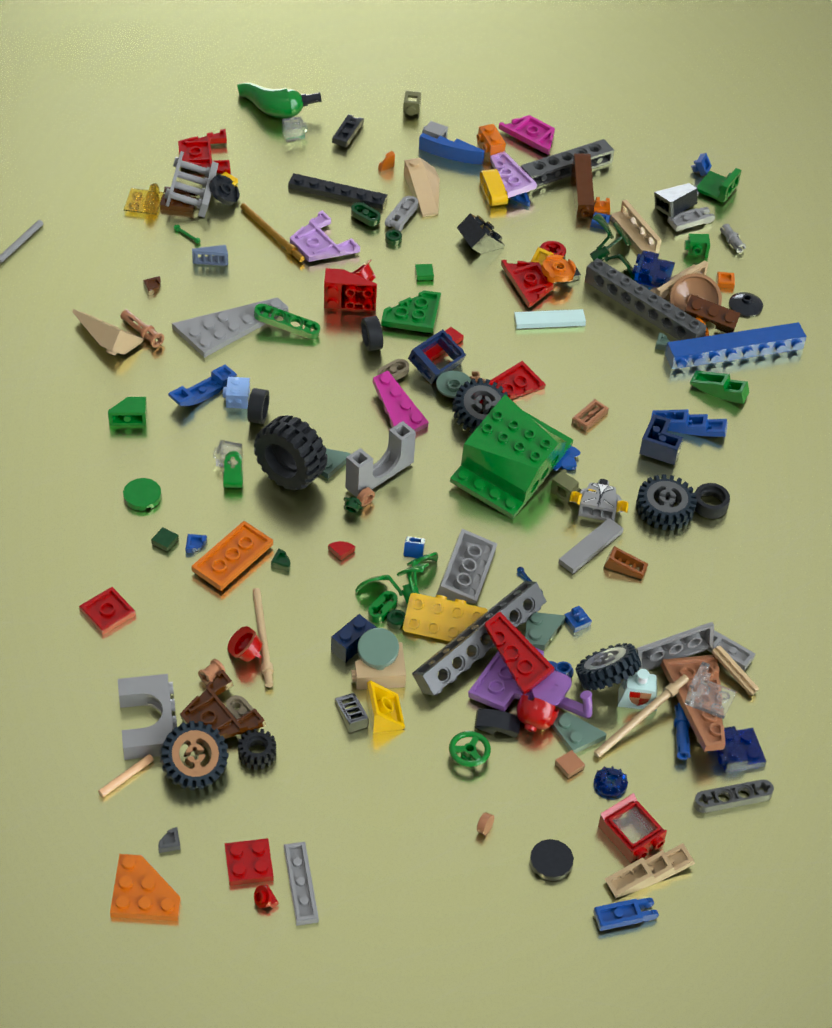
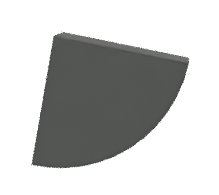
(169, 841)

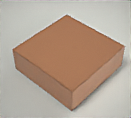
(569, 764)

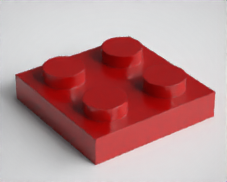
(249, 862)

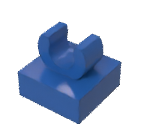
(702, 164)
(577, 619)

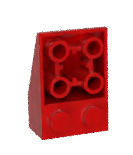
(348, 291)

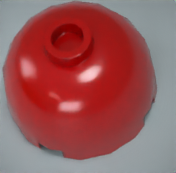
(536, 713)

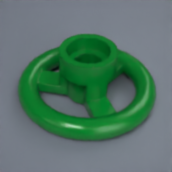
(468, 752)

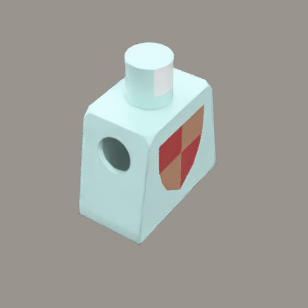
(638, 690)

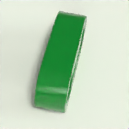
(379, 604)

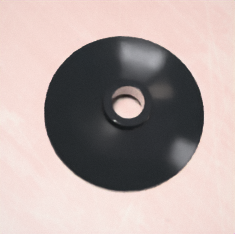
(746, 304)

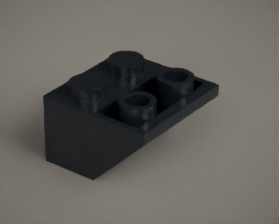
(480, 234)

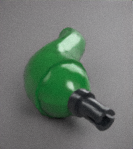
(277, 102)

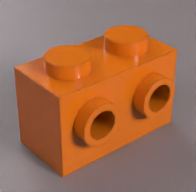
(490, 140)

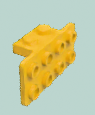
(439, 617)

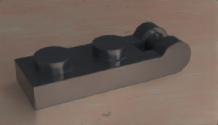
(347, 130)

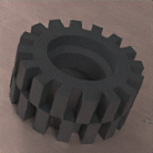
(257, 759)

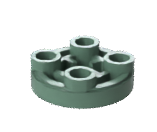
(378, 648)

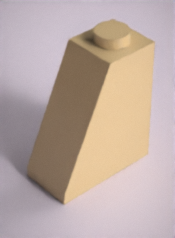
(390, 677)

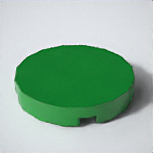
(142, 494)

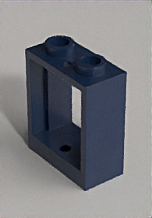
(426, 366)

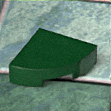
(281, 561)

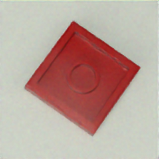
(107, 610)

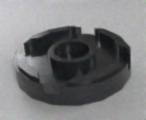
(224, 190)
(551, 859)

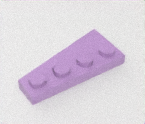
(512, 175)

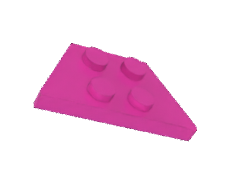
(531, 132)

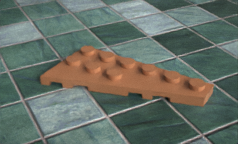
(707, 727)

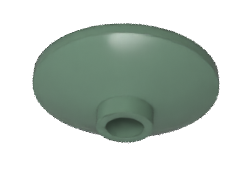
(450, 381)

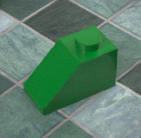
(129, 412)

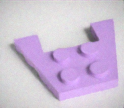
(317, 245)

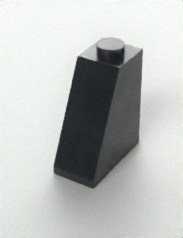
(676, 199)

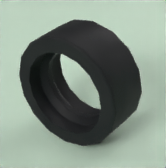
(372, 333)
(258, 406)
(714, 490)

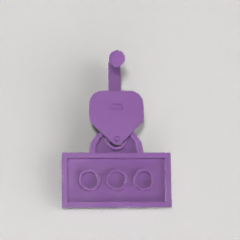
(498, 689)

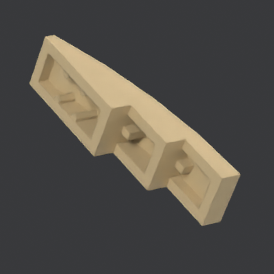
(649, 871)

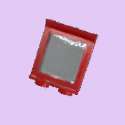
(632, 829)

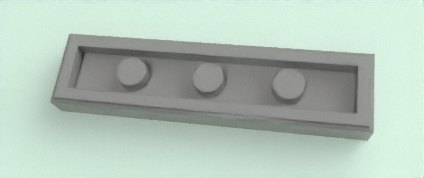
(590, 545)
(301, 883)

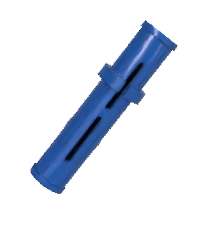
(682, 733)

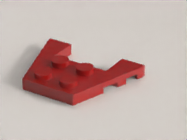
(198, 150)

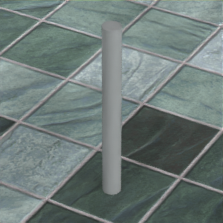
(20, 240)

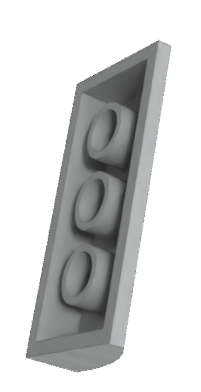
(467, 567)
(676, 646)

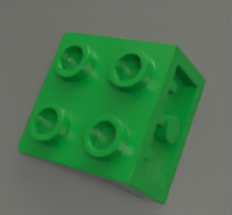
(718, 185)

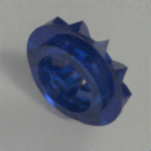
(607, 787)

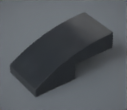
(495, 720)

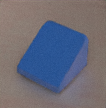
(414, 547)

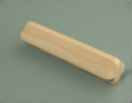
(735, 670)

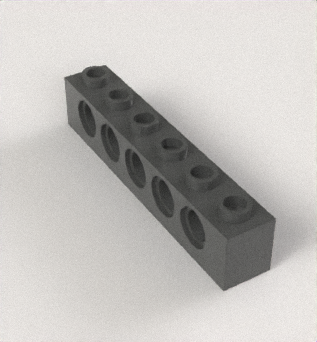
(560, 165)

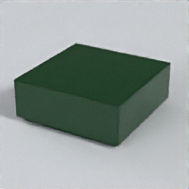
(165, 539)

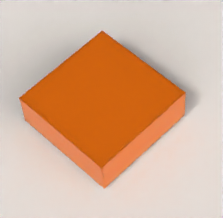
(725, 280)

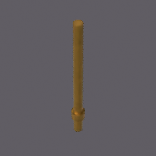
(291, 249)

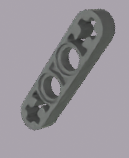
(734, 798)

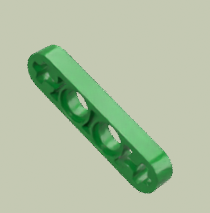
(285, 324)

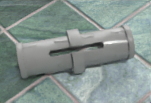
(733, 238)

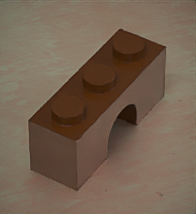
(720, 316)

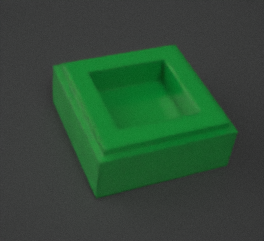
(424, 272)

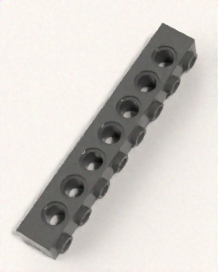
(643, 301)
(469, 646)

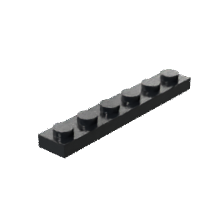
(337, 191)

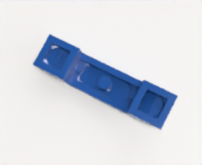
(203, 389)

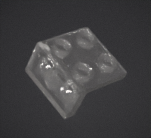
(708, 695)

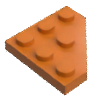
(142, 892)

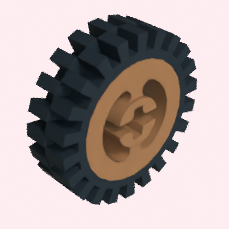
(197, 776)

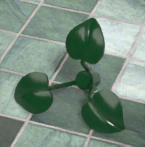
(602, 251)

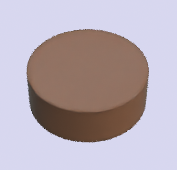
(366, 496)
(485, 823)

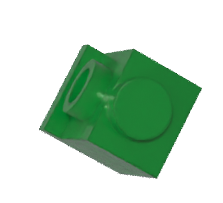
(697, 244)

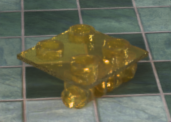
(144, 200)

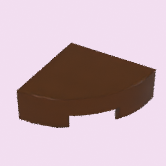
(152, 285)

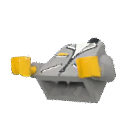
(599, 501)

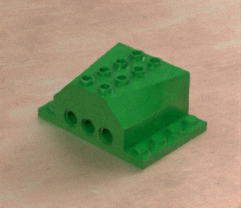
(509, 457)

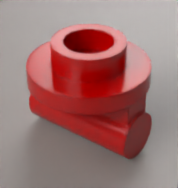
(264, 897)

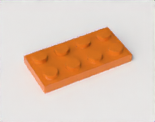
(232, 555)

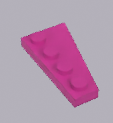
(397, 403)

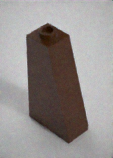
(582, 185)

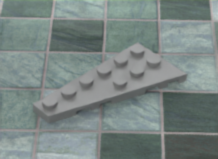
(221, 328)

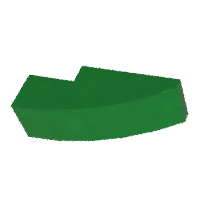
(721, 386)

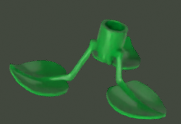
(412, 586)

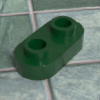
(365, 214)

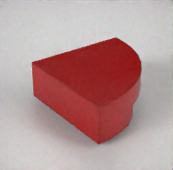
(341, 549)

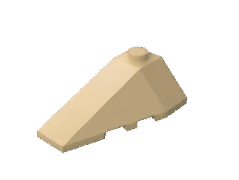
(423, 184)
(108, 335)

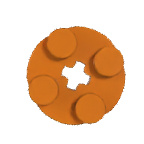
(558, 269)

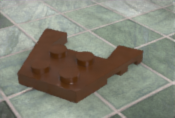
(212, 711)

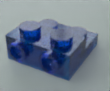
(652, 270)
(741, 750)

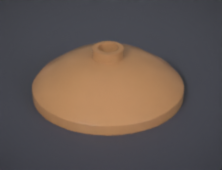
(697, 285)

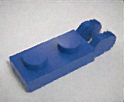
(624, 913)

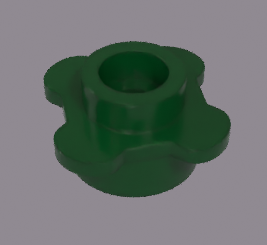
(352, 504)

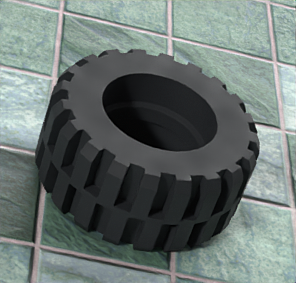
(290, 452)

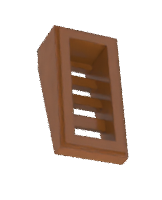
(615, 562)

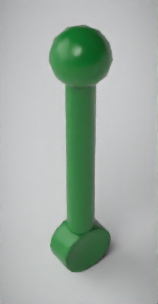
(177, 228)

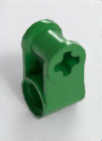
(233, 473)

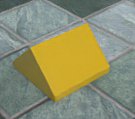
(384, 708)

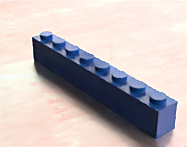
(735, 345)

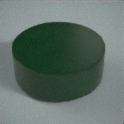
(393, 237)
(395, 619)

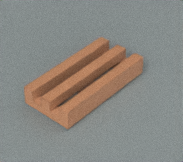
(592, 417)

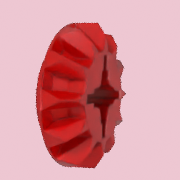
(555, 246)

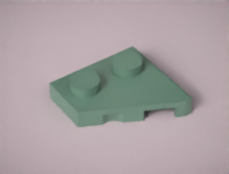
(542, 628)

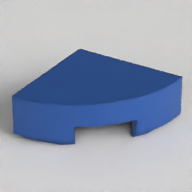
(195, 542)

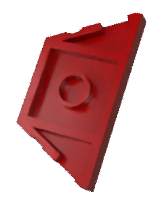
(528, 280)

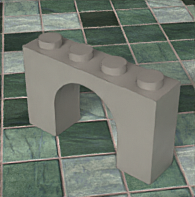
(399, 455)
(151, 692)

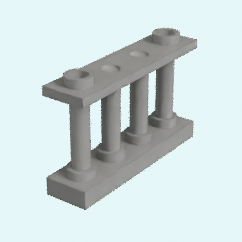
(204, 193)

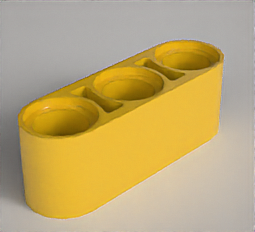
(493, 187)

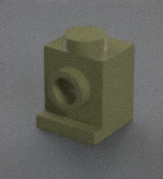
(412, 107)
(563, 485)

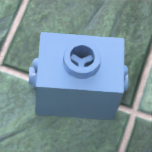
(237, 392)

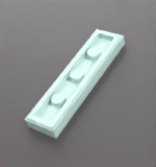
(554, 318)

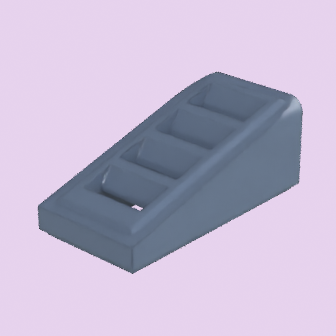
(219, 251)

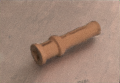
(127, 316)

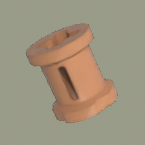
(211, 671)

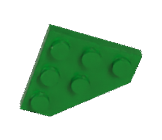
(414, 313)

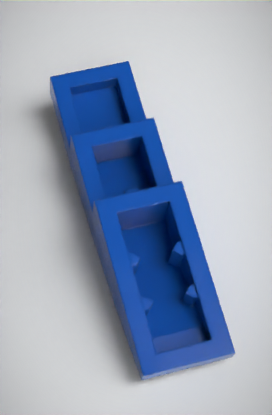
(451, 150)
(693, 424)

